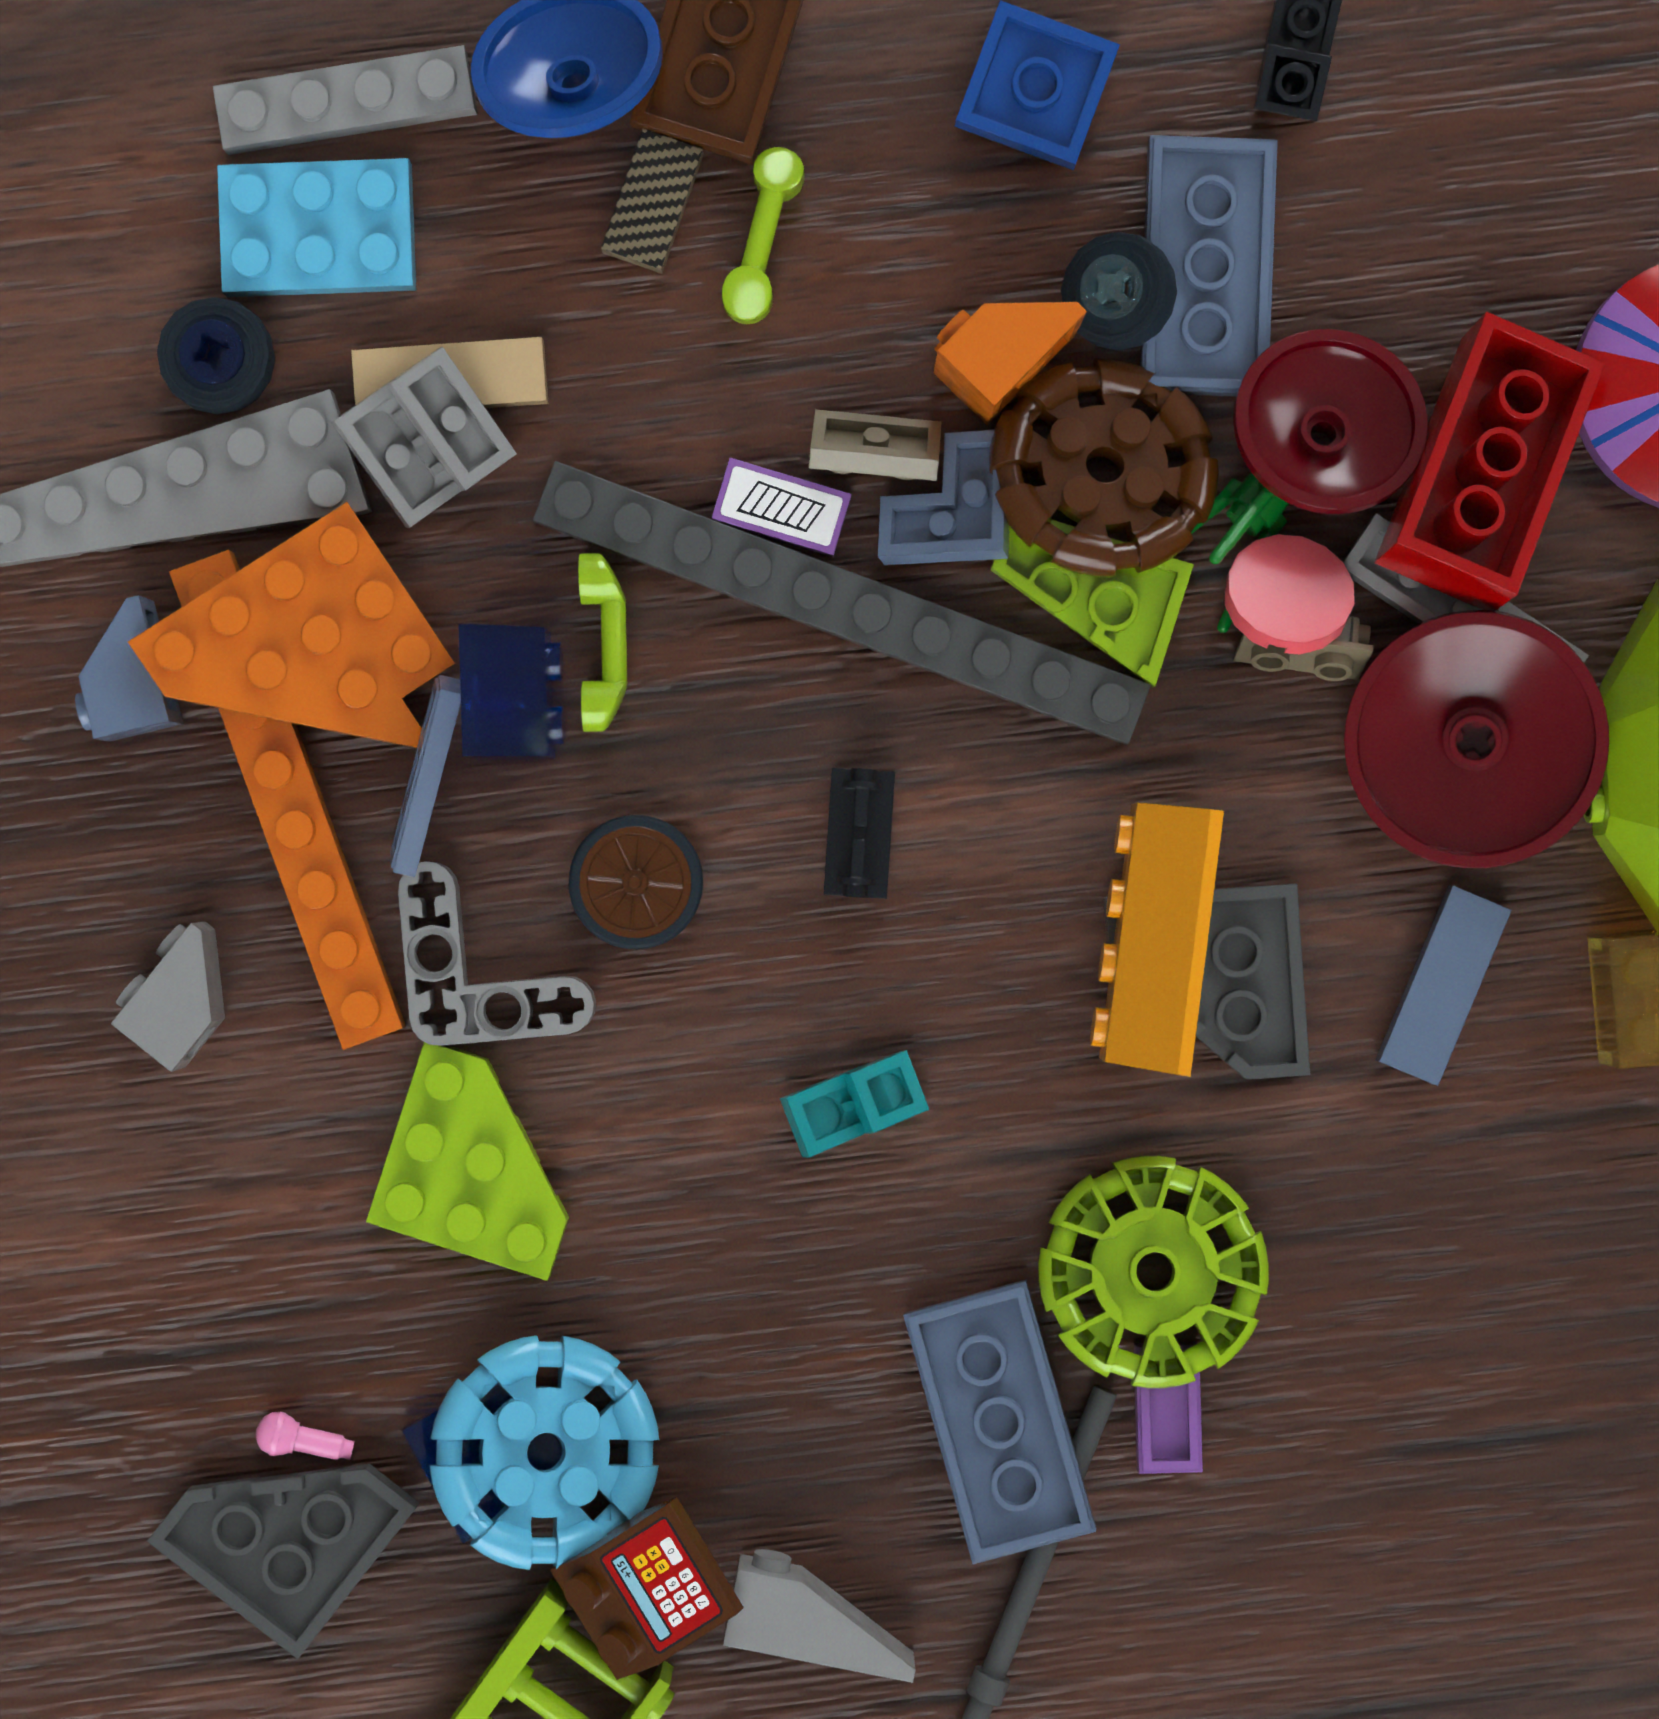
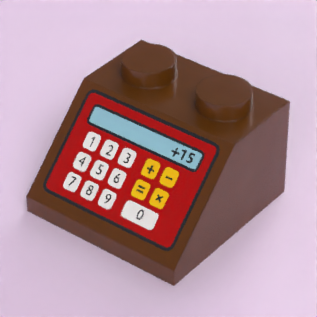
(647, 1589)

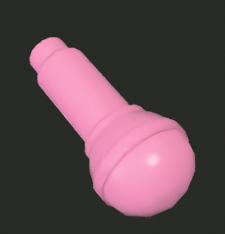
(281, 1435)

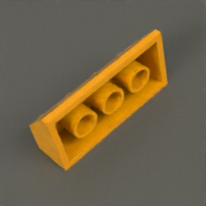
(1158, 937)

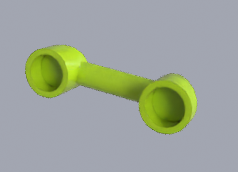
(747, 289)
(603, 698)

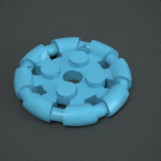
(505, 1443)

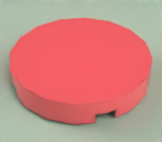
(1289, 593)

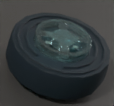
(1098, 280)

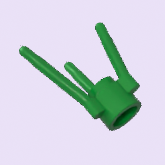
(1251, 510)

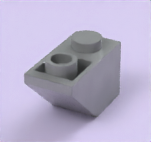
(179, 1001)

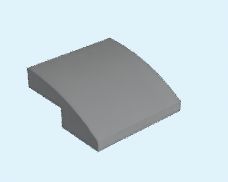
(424, 437)

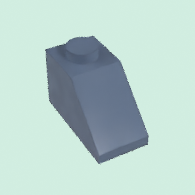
(116, 688)

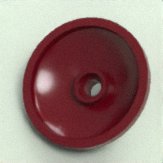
(1335, 387)

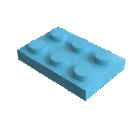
(316, 227)

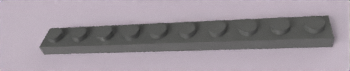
(841, 603)

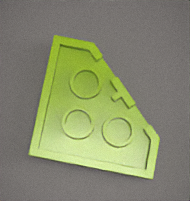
(468, 1170)

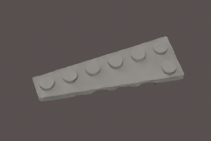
(217, 480)

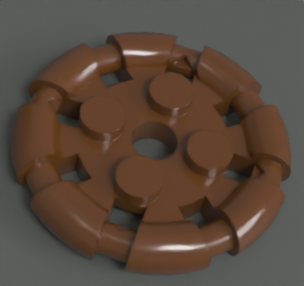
(1113, 432)

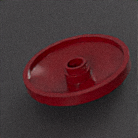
(1476, 739)

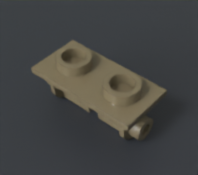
(1337, 661)

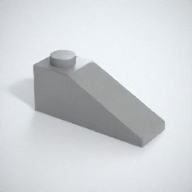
(805, 1620)

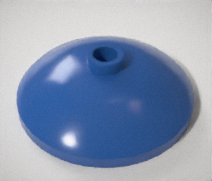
(566, 65)

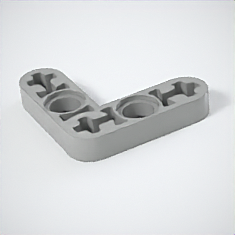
(471, 999)

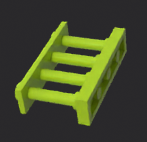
(549, 1626)

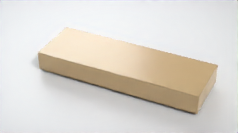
(497, 370)

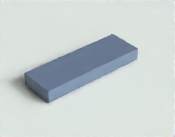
(425, 775)
(1443, 985)

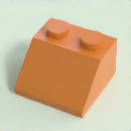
(1001, 350)

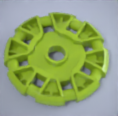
(1115, 1280)

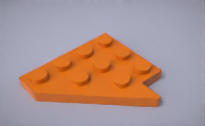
(303, 638)

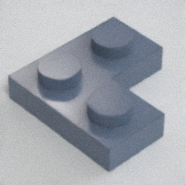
(953, 524)

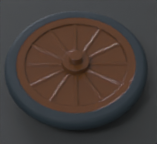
(635, 882)

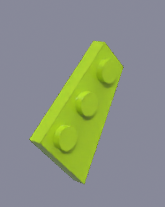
(1120, 614)

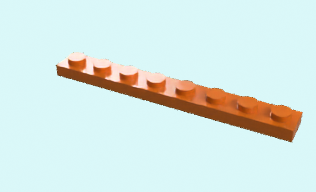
(306, 852)

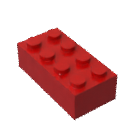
(1490, 463)

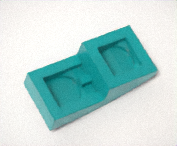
(854, 1103)

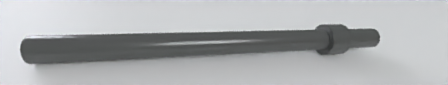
(989, 1681)

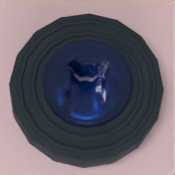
(227, 377)

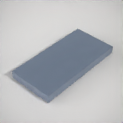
(1215, 223)
(999, 1422)

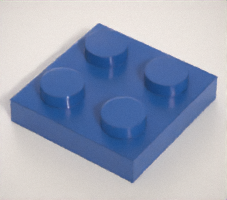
(1036, 85)

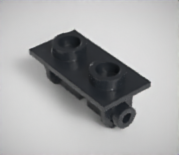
(859, 833)

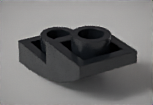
(1297, 57)

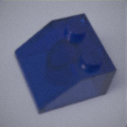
(509, 692)

